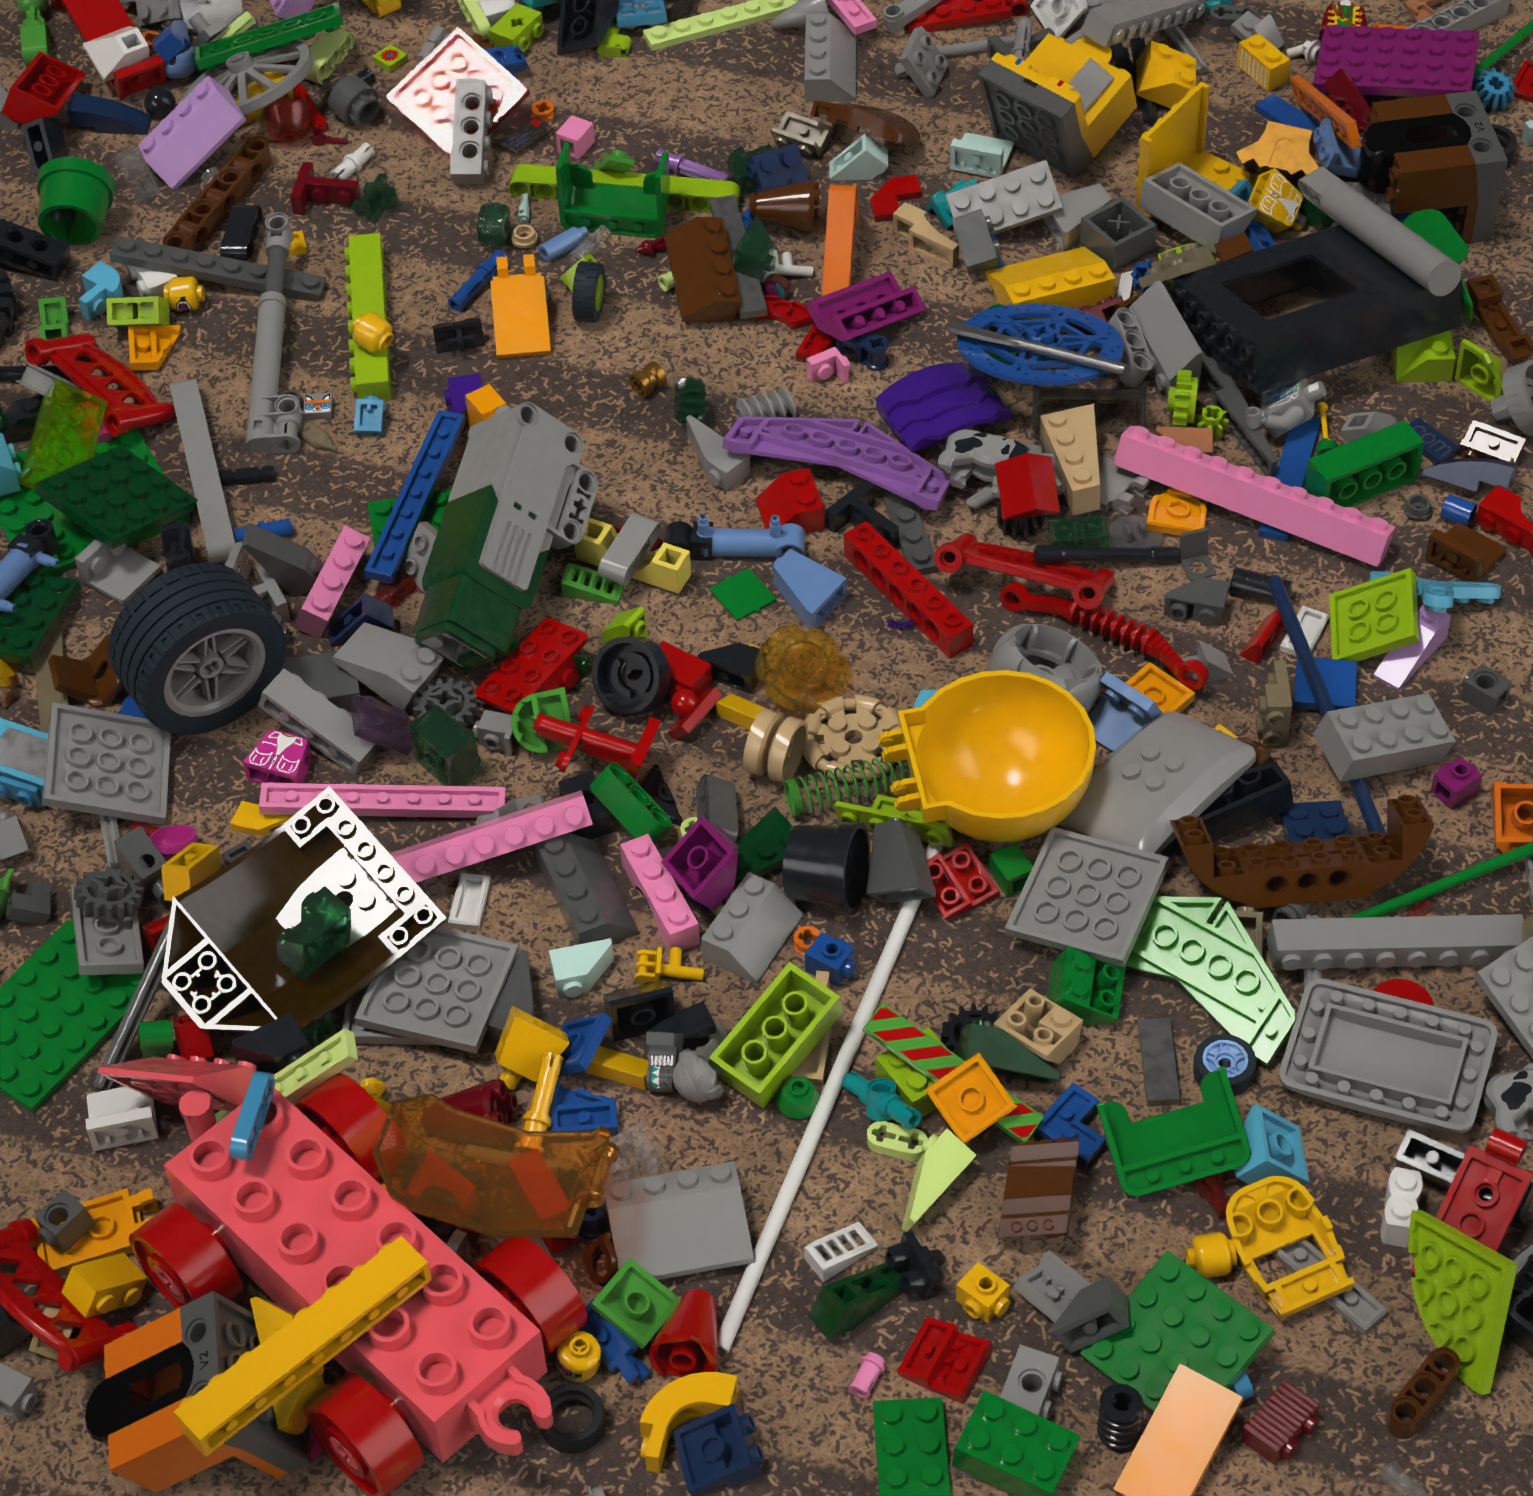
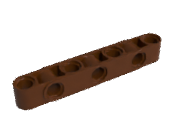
(219, 196)

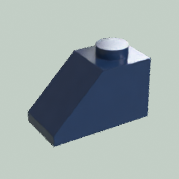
(364, 609)

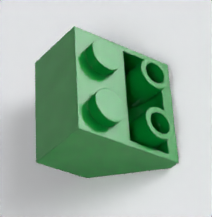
(1086, 986)

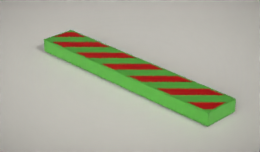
(937, 1061)

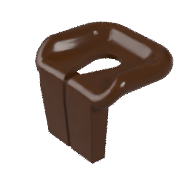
(78, 677)

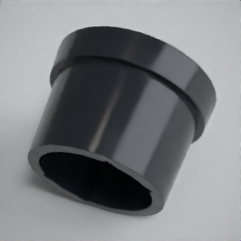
(827, 865)

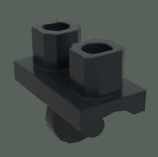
(458, 335)
(177, 545)
(920, 1265)

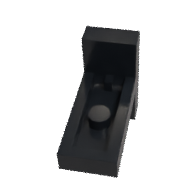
(857, 508)

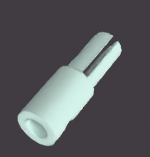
(524, 209)

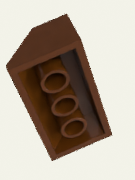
(703, 271)

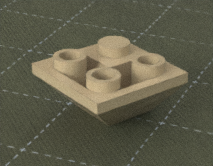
(1042, 1026)

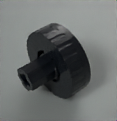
(645, 672)

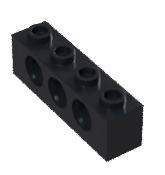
(32, 251)

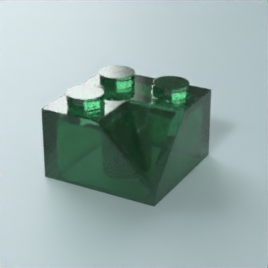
(445, 748)
(318, 935)

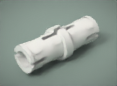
(353, 162)

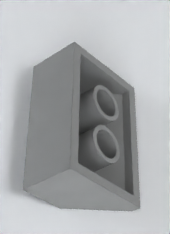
(750, 928)

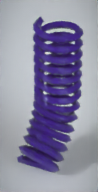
(900, 623)

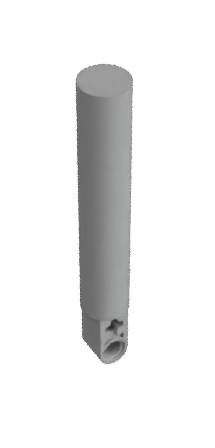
(1381, 232)

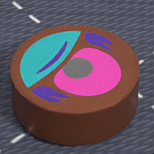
(776, 285)

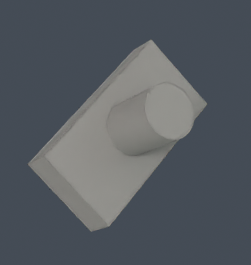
(204, 30)

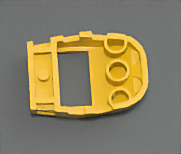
(1271, 1217)

